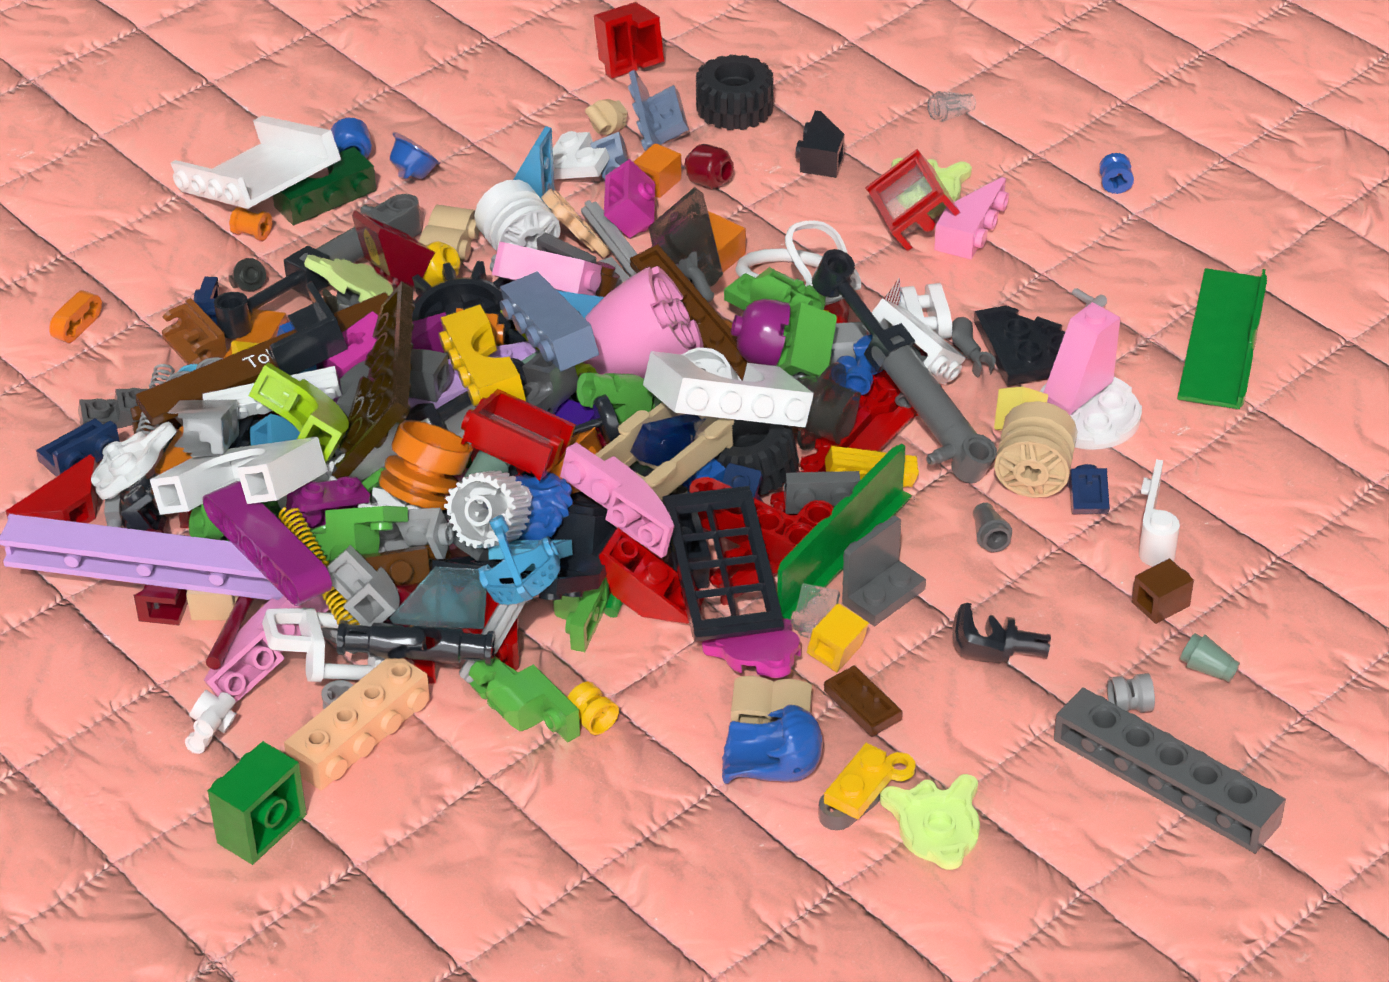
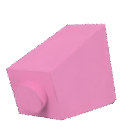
(560, 271)
(1084, 358)

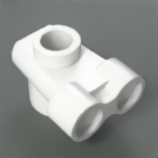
(211, 714)

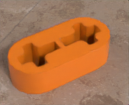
(75, 316)

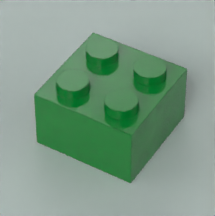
(257, 802)

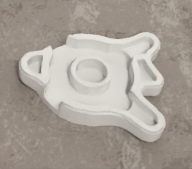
(129, 460)

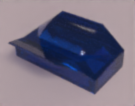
(665, 438)

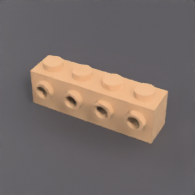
(358, 721)

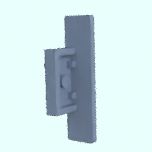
(659, 115)

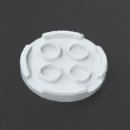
(1107, 417)

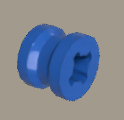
(1110, 168)

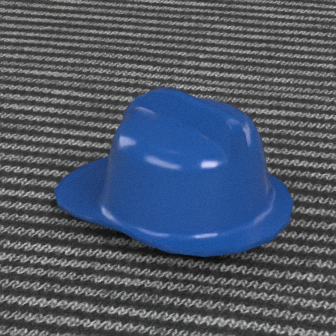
(411, 158)

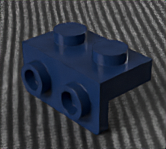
(76, 445)

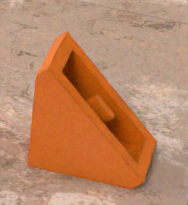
(729, 240)

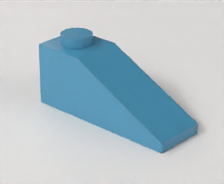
(538, 165)

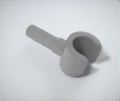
(1100, 300)

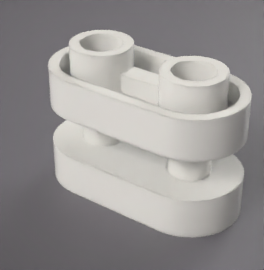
(936, 305)

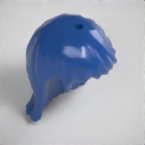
(773, 750)

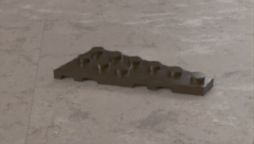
(384, 394)

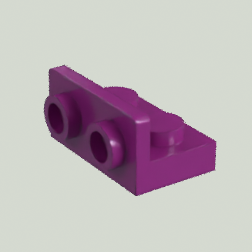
(330, 495)

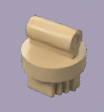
(607, 116)

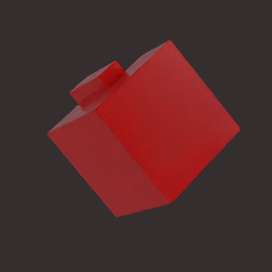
(628, 39)

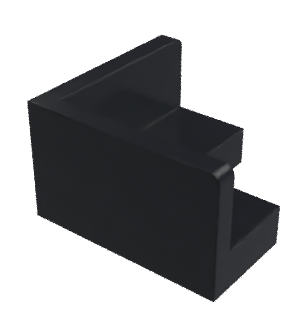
(315, 338)

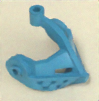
(543, 556)

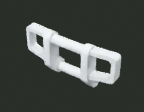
(312, 643)

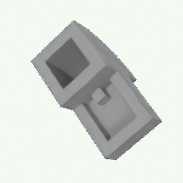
(368, 592)

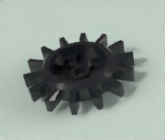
(463, 294)

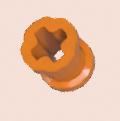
(250, 223)

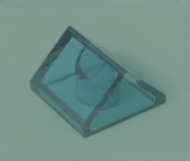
(445, 600)

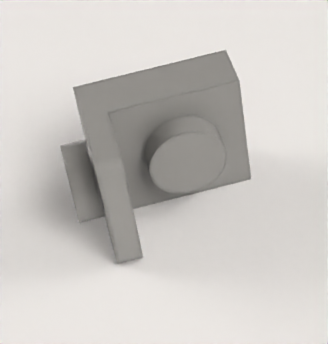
(427, 528)

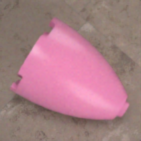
(638, 319)

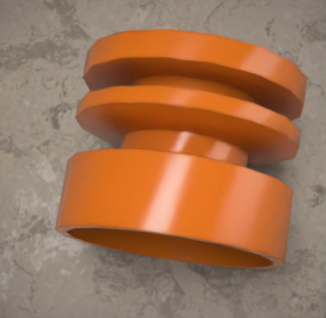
(424, 464)

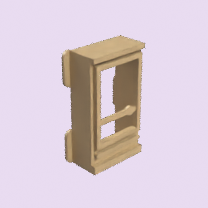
(710, 440)

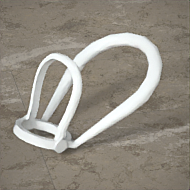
(798, 257)

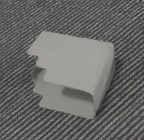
(207, 425)

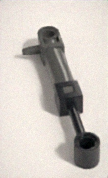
(234, 309)

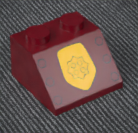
(391, 250)

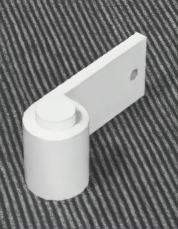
(1159, 527)

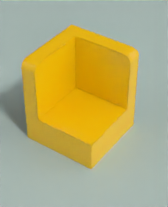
(837, 637)

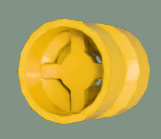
(595, 711)

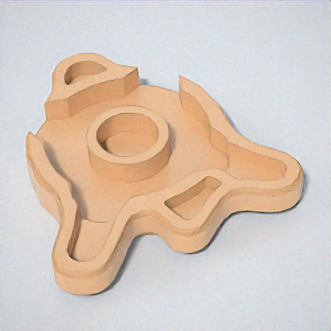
(567, 215)

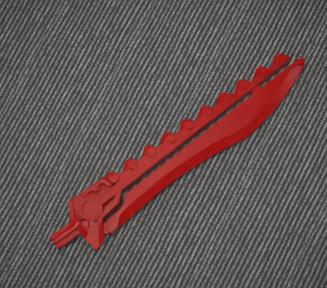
(875, 425)

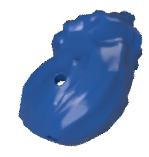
(548, 505)

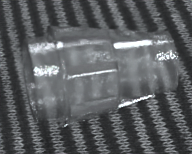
(948, 105)

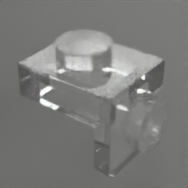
(812, 607)

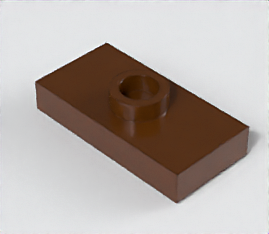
(863, 700)

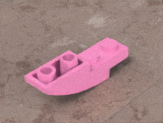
(628, 498)
(249, 655)

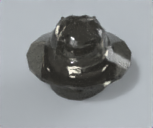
(832, 407)

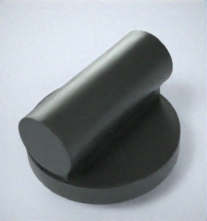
(248, 275)

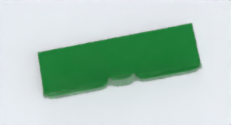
(1223, 338)
(820, 553)

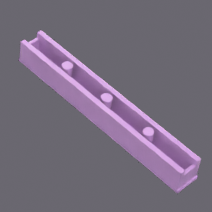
(132, 556)

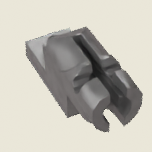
(547, 385)

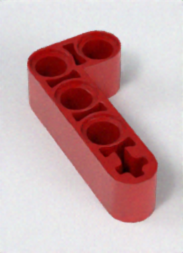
(779, 530)

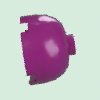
(761, 331)

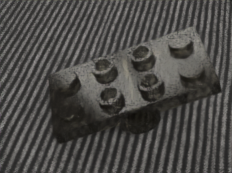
(686, 230)

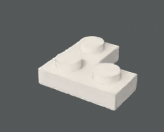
(576, 158)

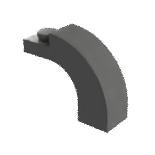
(427, 378)

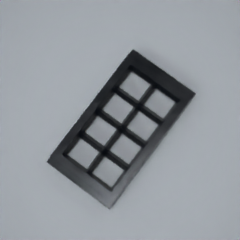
(735, 624)

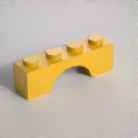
(469, 343)

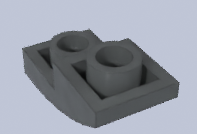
(110, 409)

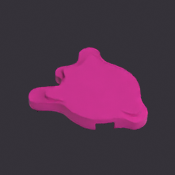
(768, 651)

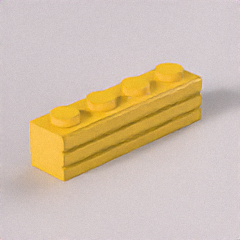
(864, 460)

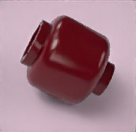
(709, 166)

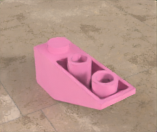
(978, 213)

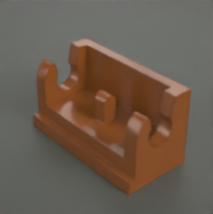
(194, 334)

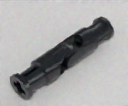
(397, 641)

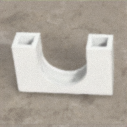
(763, 395)
(263, 469)

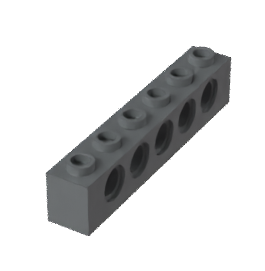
(1169, 770)

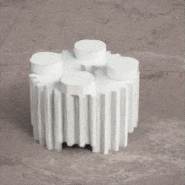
(503, 497)

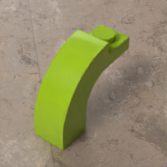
(303, 406)

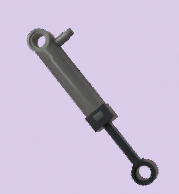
(893, 352)

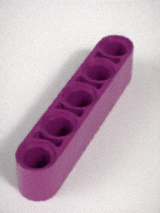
(267, 544)

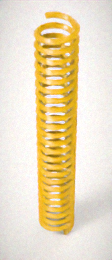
(285, 520)

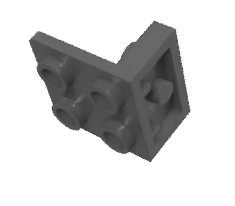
(875, 578)

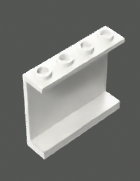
(282, 159)

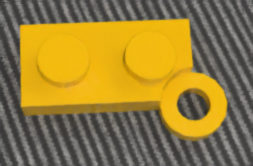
(866, 778)

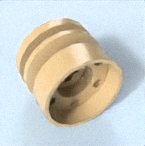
(1036, 449)

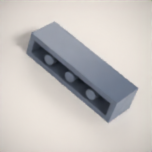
(548, 321)

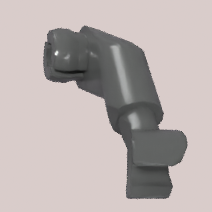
(963, 338)

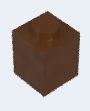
(1162, 590)

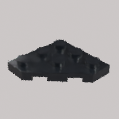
(1020, 345)

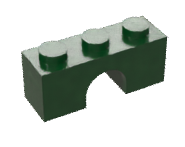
(345, 182)

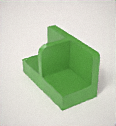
(807, 340)

